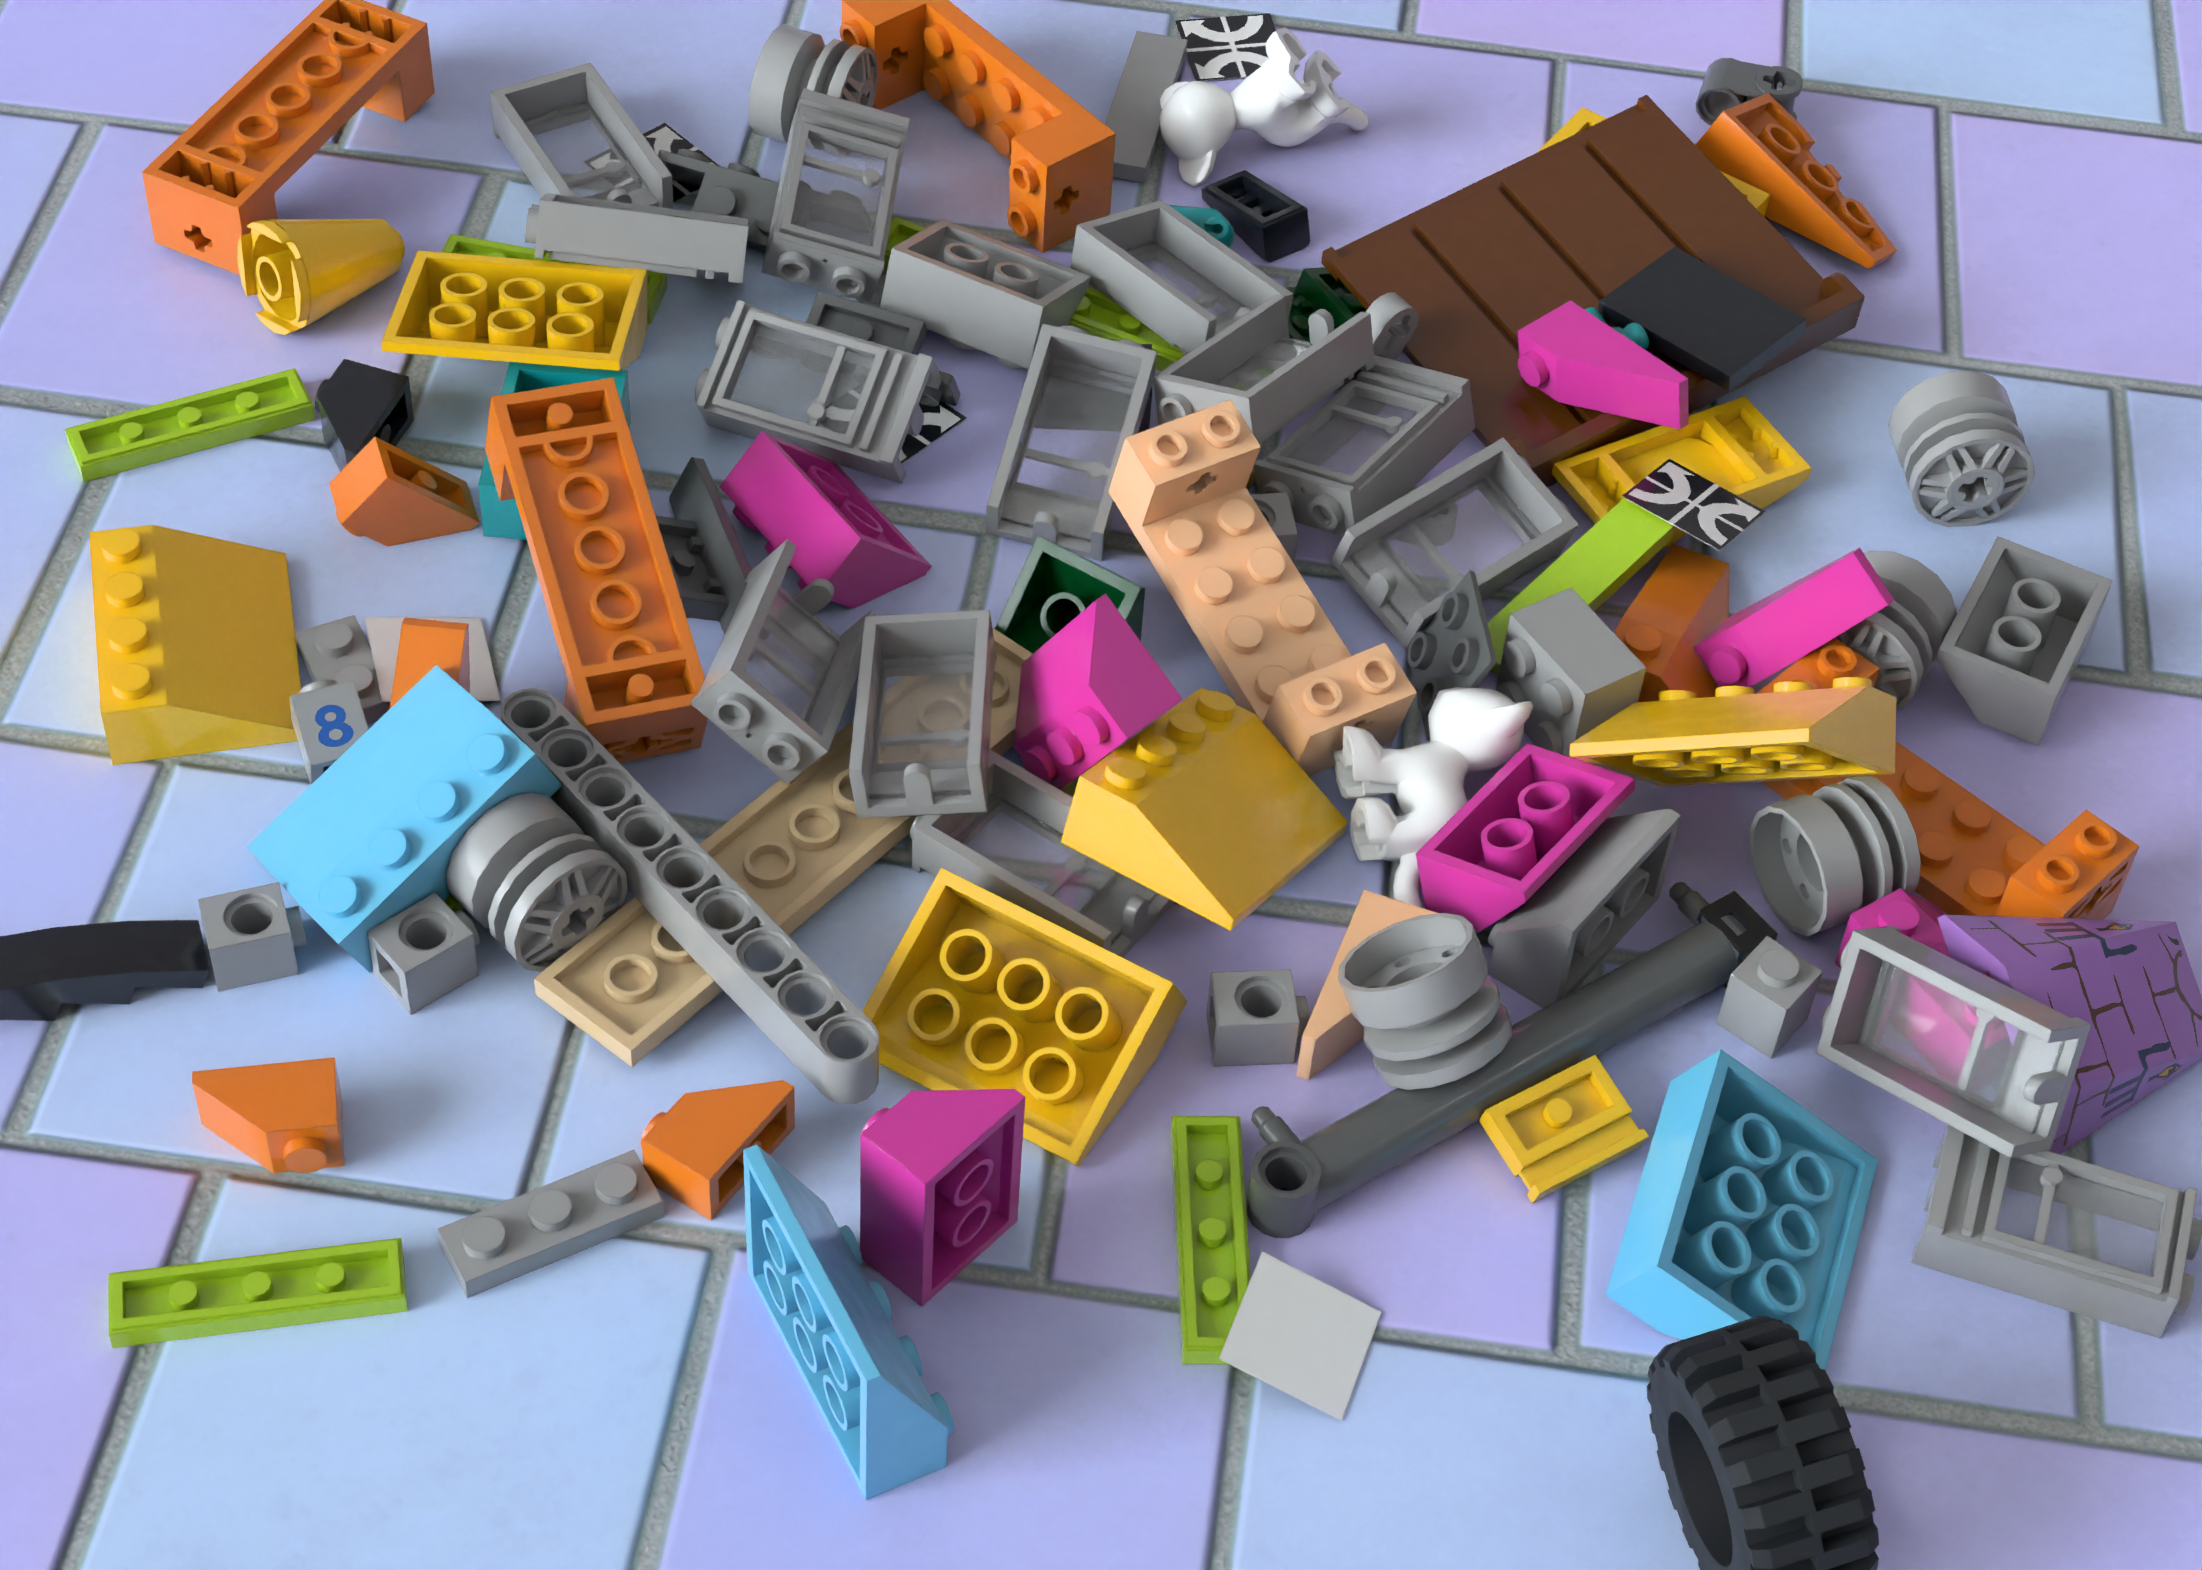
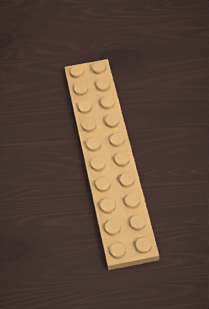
(785, 849)

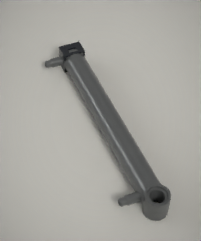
(1541, 1045)

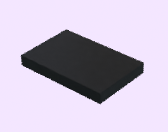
(1703, 318)

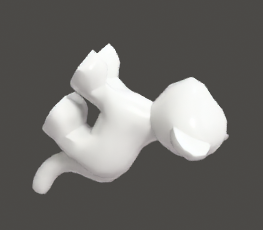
(1271, 102)
(1467, 734)

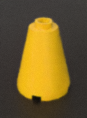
(314, 266)

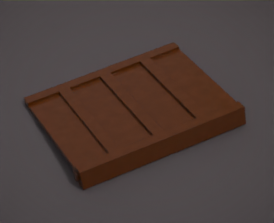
(1576, 230)

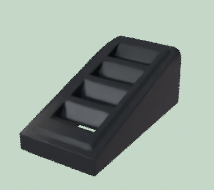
(1264, 219)

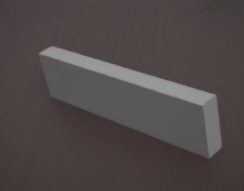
(1136, 107)

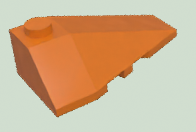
(1772, 152)
(1673, 614)

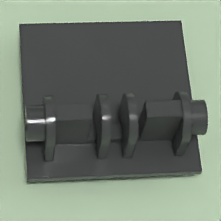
(1452, 647)

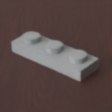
(550, 1223)

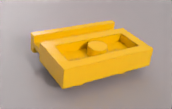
(1563, 1128)

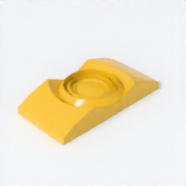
(1723, 444)

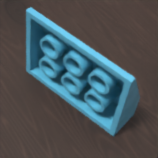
(394, 809)
(1742, 1211)
(840, 1332)

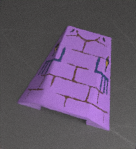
(2112, 973)

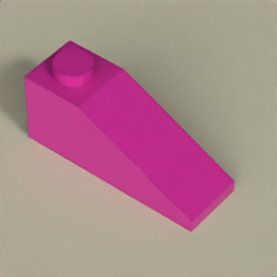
(1599, 369)
(1793, 621)

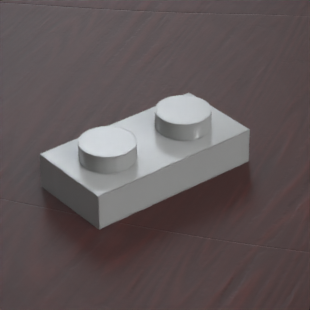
(343, 654)

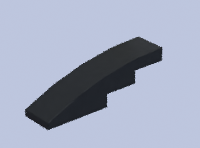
(96, 964)

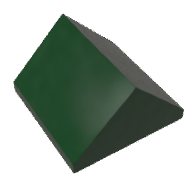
(1056, 589)

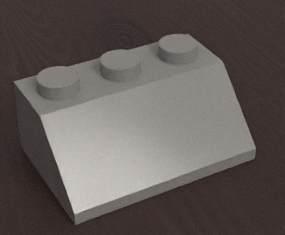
(980, 291)
(2021, 637)
(1584, 907)

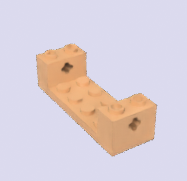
(1243, 593)

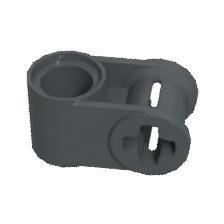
(1735, 82)

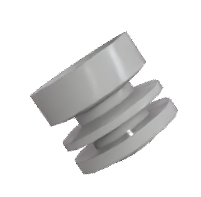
(801, 60)
(1961, 448)
(1907, 631)
(1833, 853)
(534, 879)
(1425, 1001)

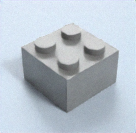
(1567, 668)

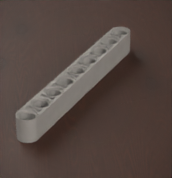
(703, 905)

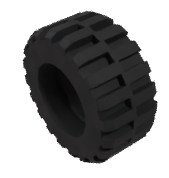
(1760, 1453)

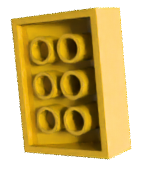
(520, 311)
(191, 643)
(1749, 735)
(1203, 810)
(1020, 1005)

